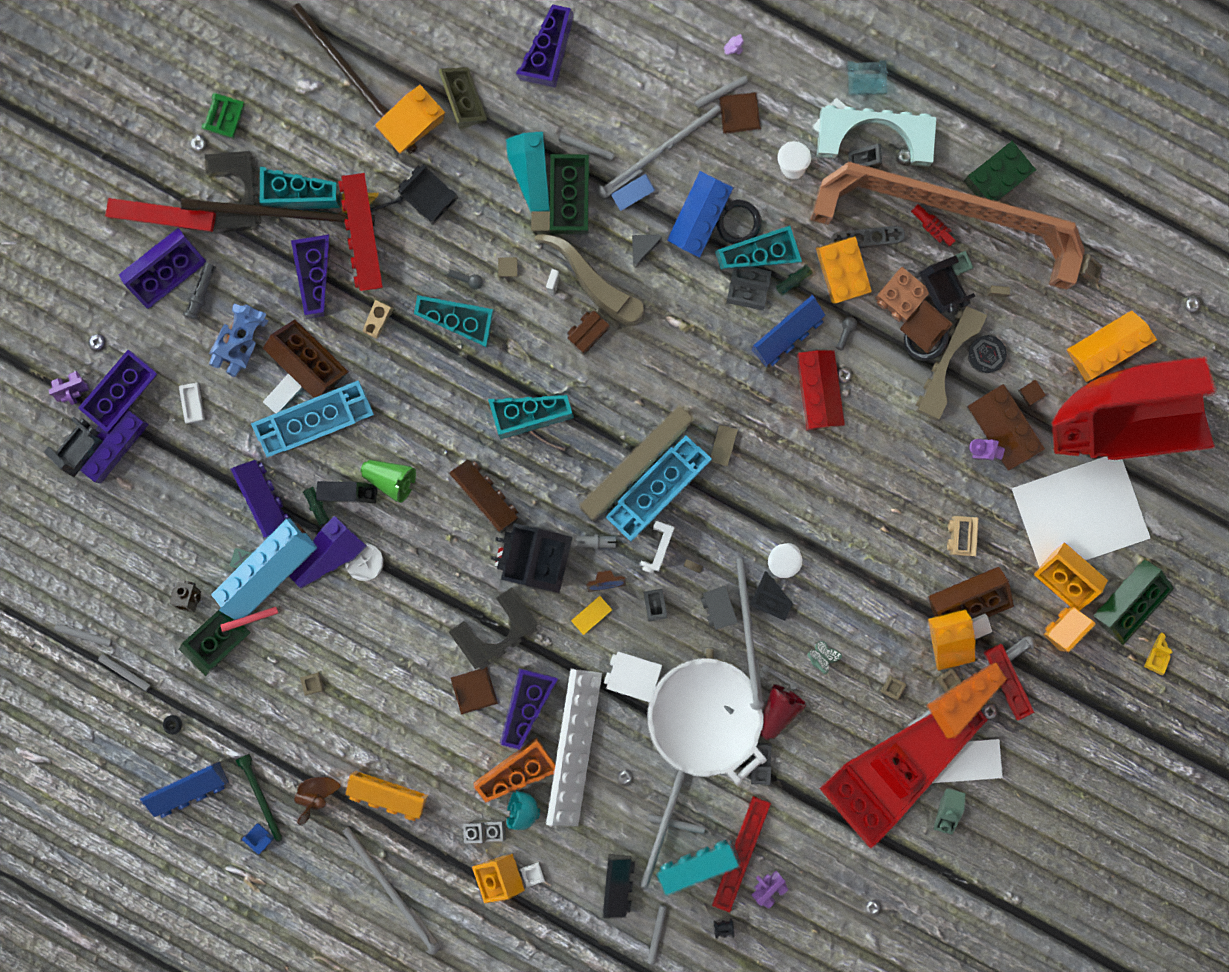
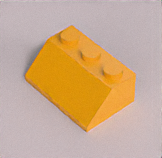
(1071, 577)

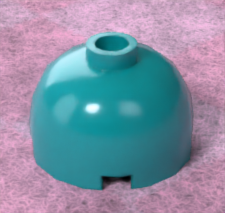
(523, 811)

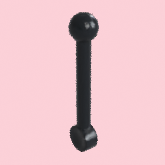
(399, 199)

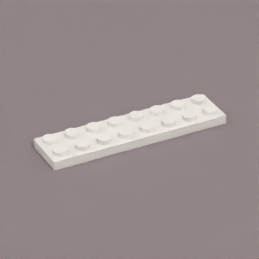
(574, 748)

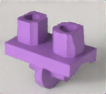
(70, 390)
(986, 449)
(767, 887)

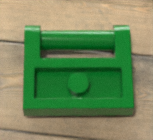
(228, 118)

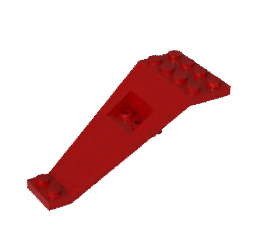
(875, 791)

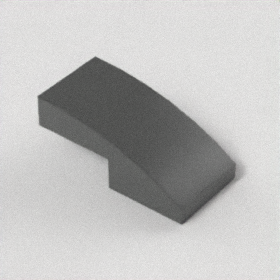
(762, 773)

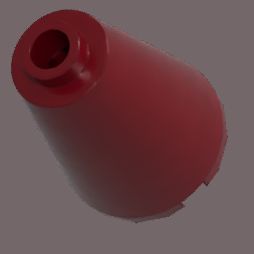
(780, 711)

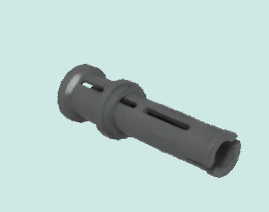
(197, 300)

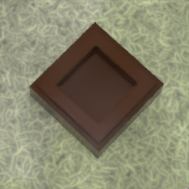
(1032, 392)

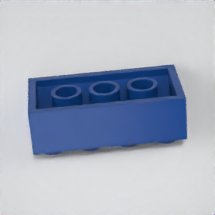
(700, 214)
(788, 331)
(184, 790)

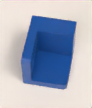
(258, 838)

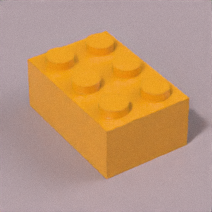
(843, 269)

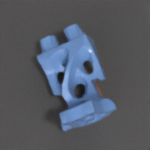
(245, 319)

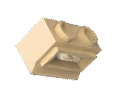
(963, 536)

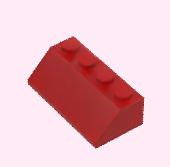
(820, 389)

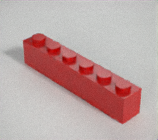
(361, 231)

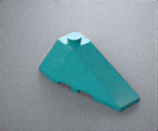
(528, 163)

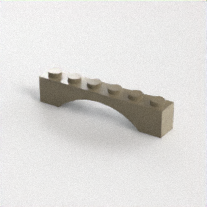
(934, 398)

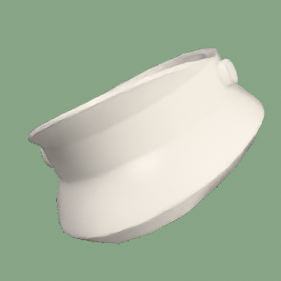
(794, 159)
(785, 560)

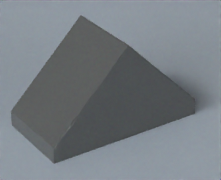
(867, 156)
(643, 245)
(655, 605)

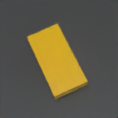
(591, 615)

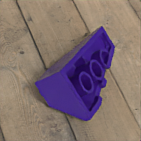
(335, 546)

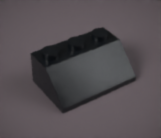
(618, 886)

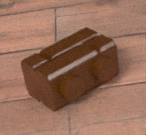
(588, 332)

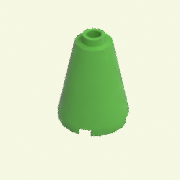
(390, 478)

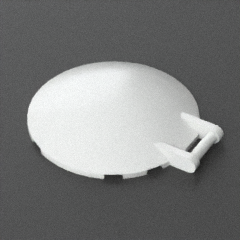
(695, 728)

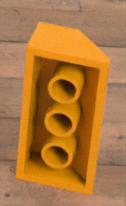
(1111, 345)
(386, 794)

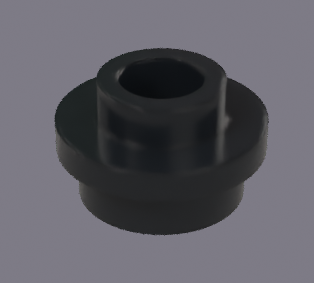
(166, 724)

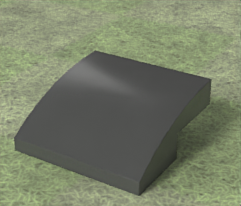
(749, 287)

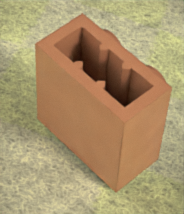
(902, 295)

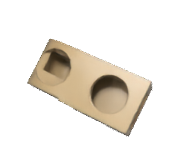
(377, 319)

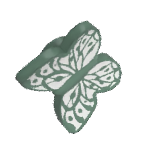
(823, 656)

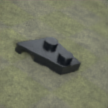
(771, 598)

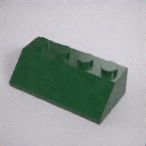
(1134, 601)

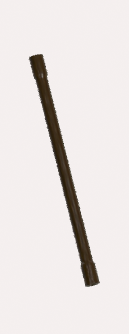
(305, 19)
(197, 205)

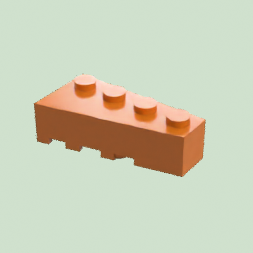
(964, 700)
(517, 771)

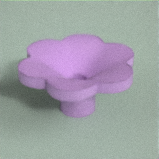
(734, 45)

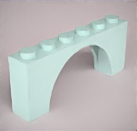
(915, 130)

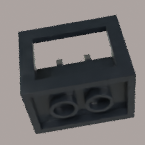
(534, 557)

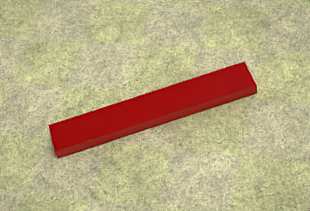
(160, 215)
(744, 847)

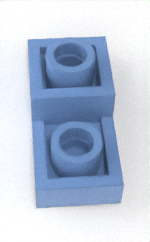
(633, 192)

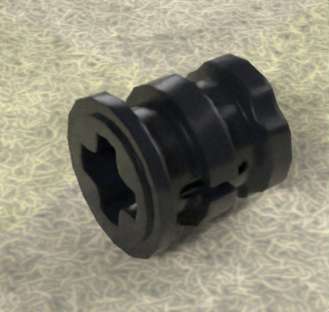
(724, 928)

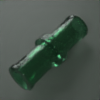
(794, 279)
(316, 506)

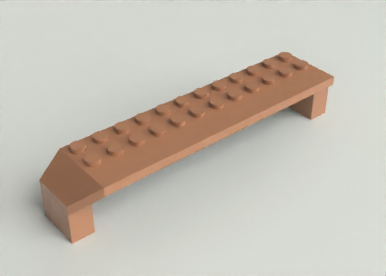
(1059, 235)

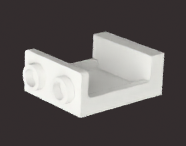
(667, 532)
(632, 676)

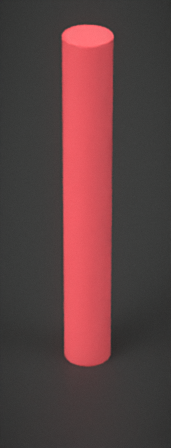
(249, 619)

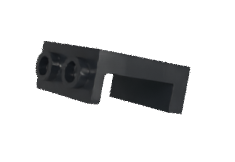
(427, 194)
(945, 286)
(76, 448)

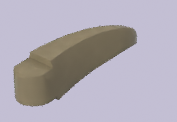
(604, 295)

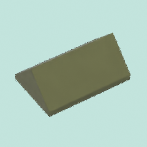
(462, 96)

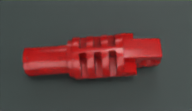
(933, 225)

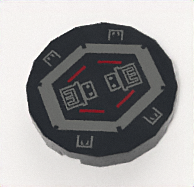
(987, 354)

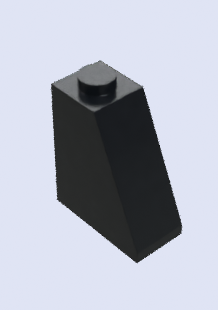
(346, 492)

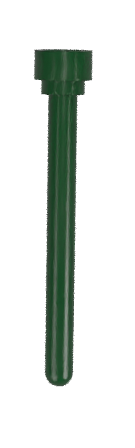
(245, 763)

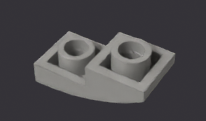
(484, 832)

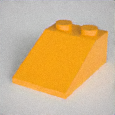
(410, 119)
(952, 639)

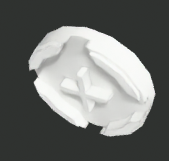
(366, 564)

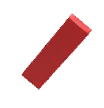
(1012, 686)

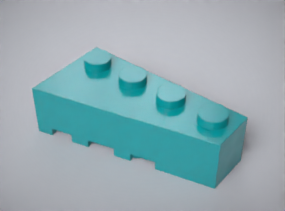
(296, 191)
(764, 250)
(460, 318)
(528, 413)

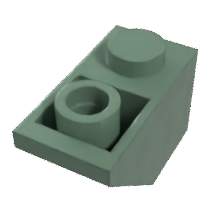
(949, 811)

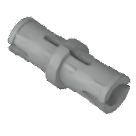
(596, 542)

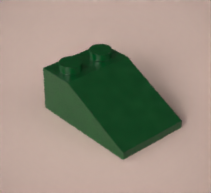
(210, 645)

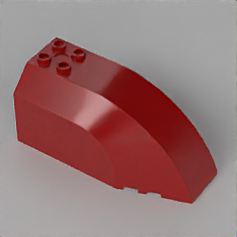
(1138, 412)

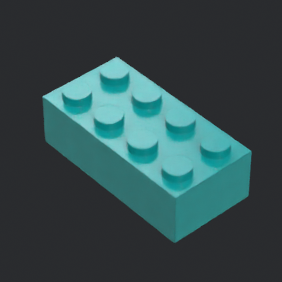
(697, 868)

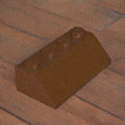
(305, 359)
(1005, 423)
(484, 495)
(979, 595)

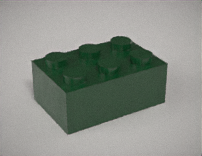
(1000, 173)

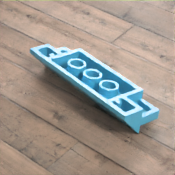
(312, 419)
(658, 488)
(263, 570)

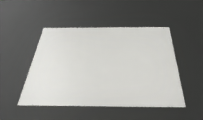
(1084, 507)

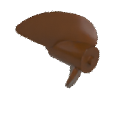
(312, 794)

